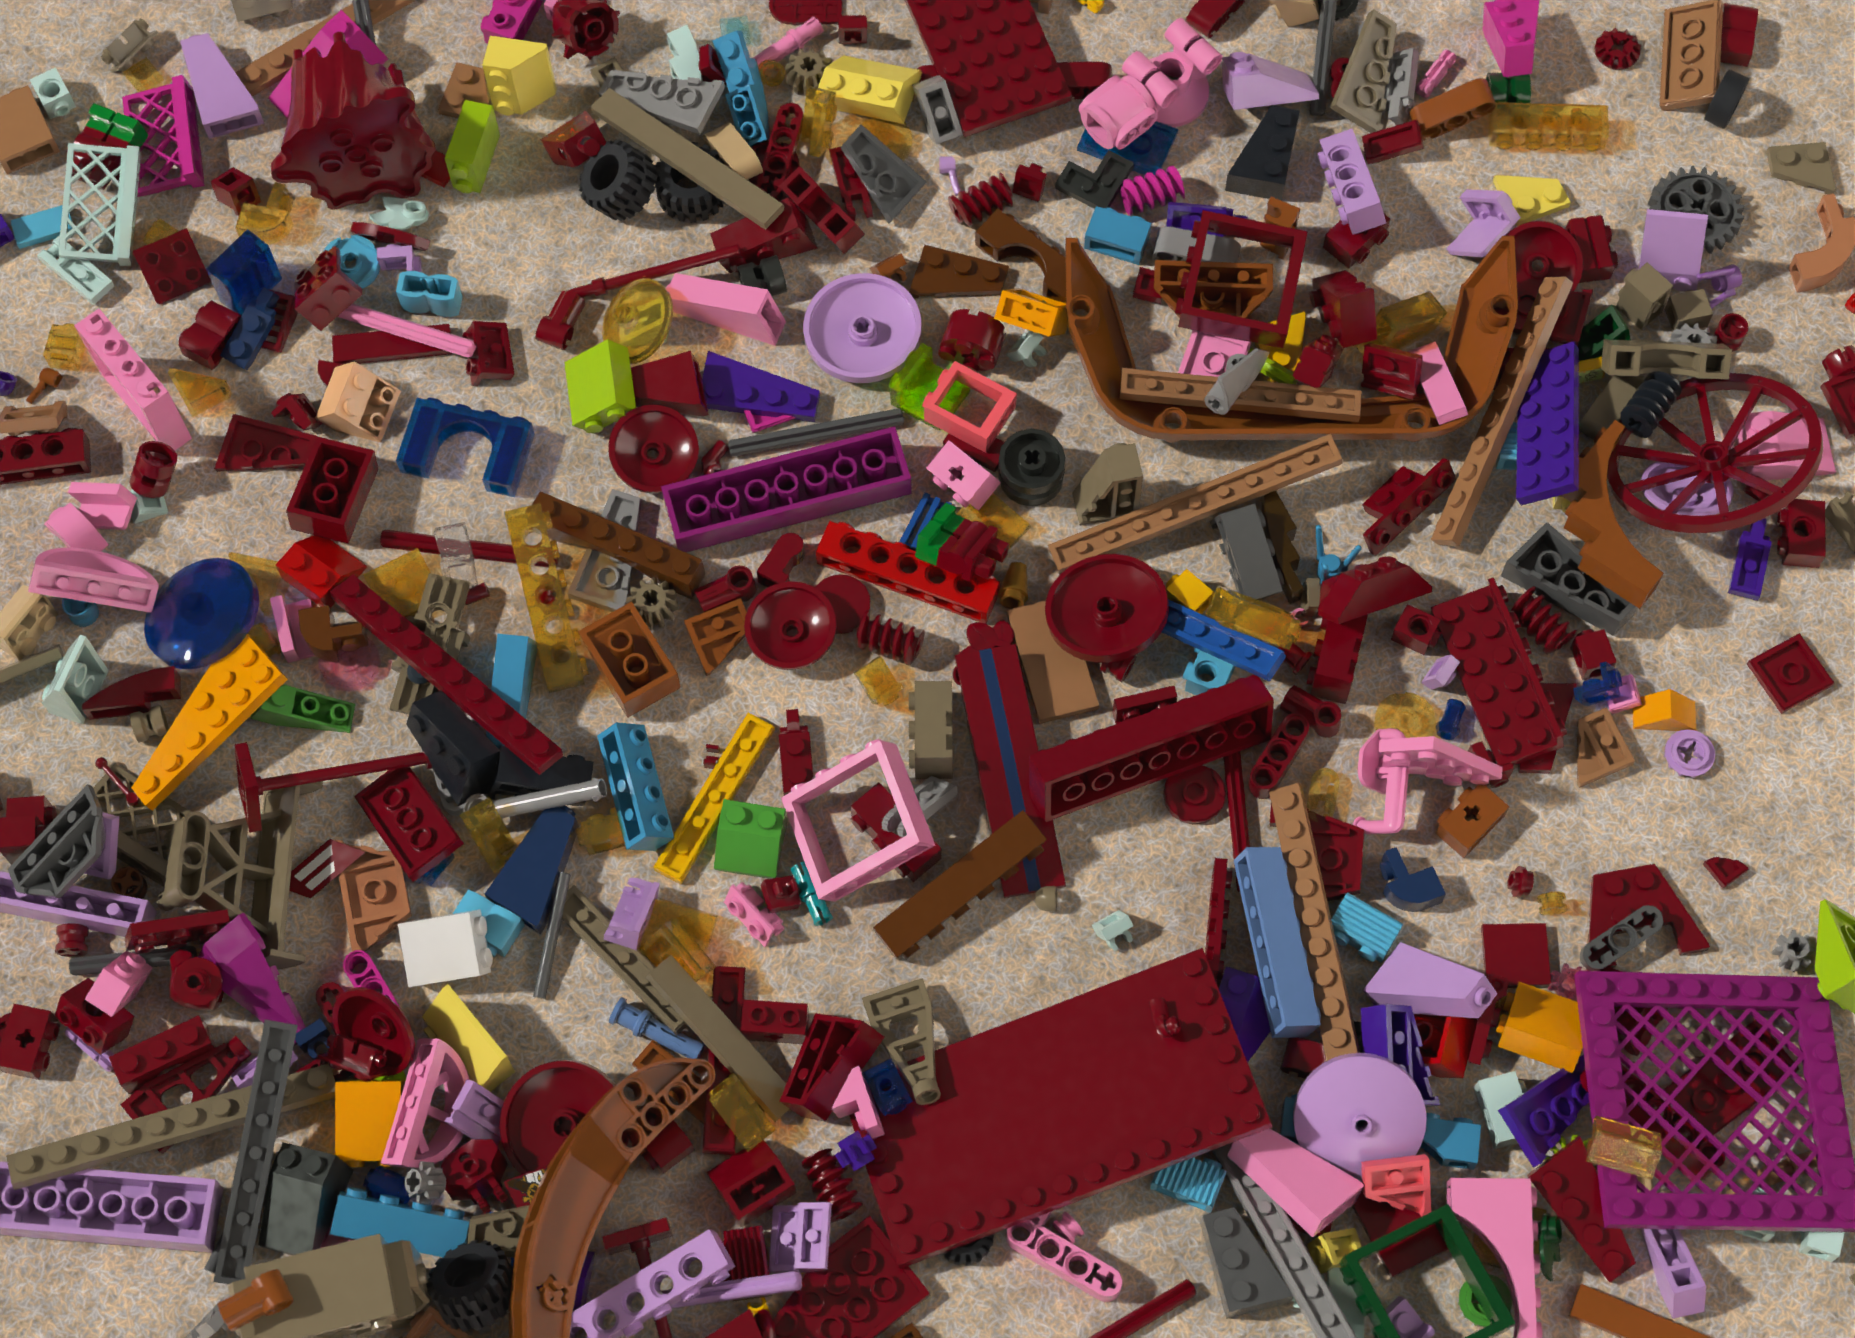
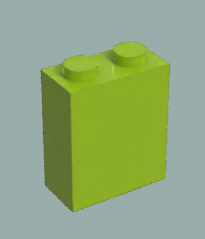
(472, 146)
(600, 386)

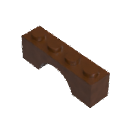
(1004, 237)

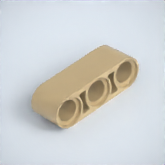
(734, 150)

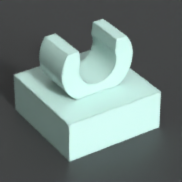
(1025, 346)
(1112, 926)

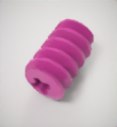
(1151, 188)

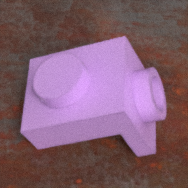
(398, 257)

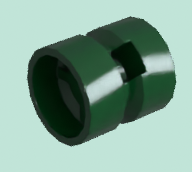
(1510, 89)

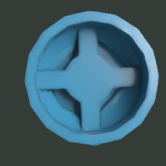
(88, 615)

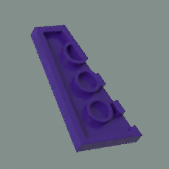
(741, 387)
(1545, 1112)

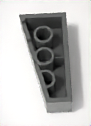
(1552, 567)

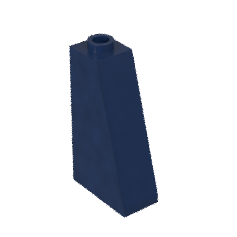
(531, 873)

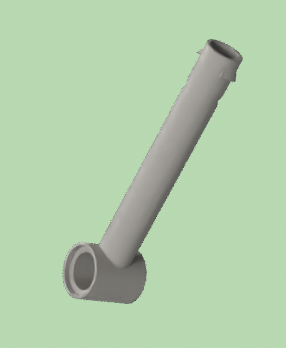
(544, 799)

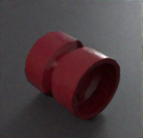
(153, 469)

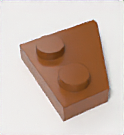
(717, 633)

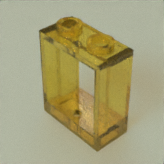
(1254, 617)

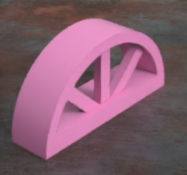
(93, 578)
(431, 1066)

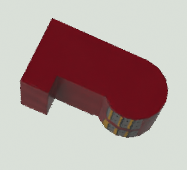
(781, 559)

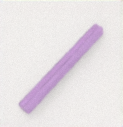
(744, 1288)

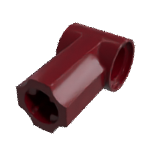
(560, 323)
(723, 589)
(1313, 709)

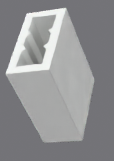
(445, 948)

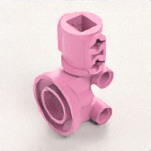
(1131, 104)

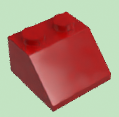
(317, 567)
(1445, 1043)

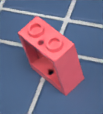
(978, 437)

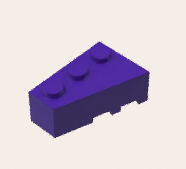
(1393, 1034)

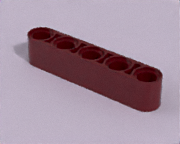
(1672, 1118)

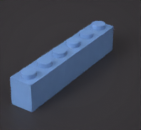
(1277, 942)

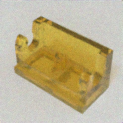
(489, 833)
(741, 1112)
(1624, 1147)

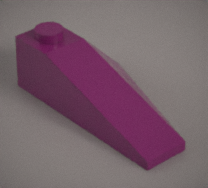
(247, 974)

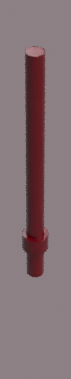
(601, 286)

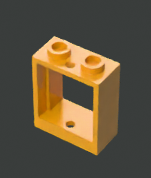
(1029, 312)

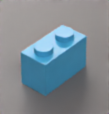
(1117, 235)

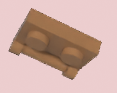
(41, 418)

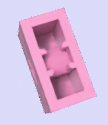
(951, 465)

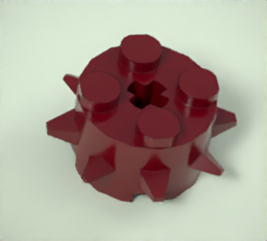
(584, 26)

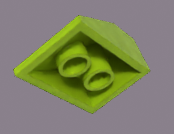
(1836, 955)

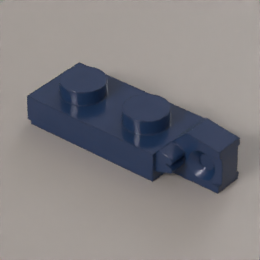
(251, 330)

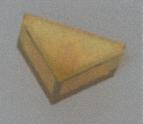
(198, 390)

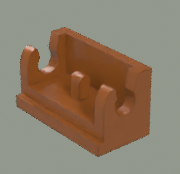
(1280, 214)

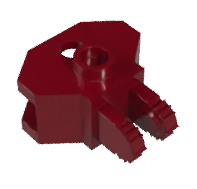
(476, 1175)

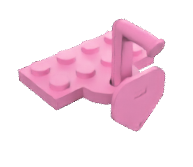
(1391, 757)

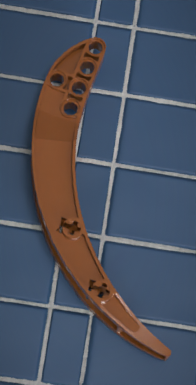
(580, 1188)

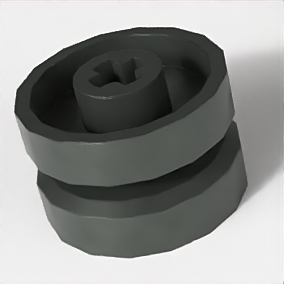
(1031, 467)

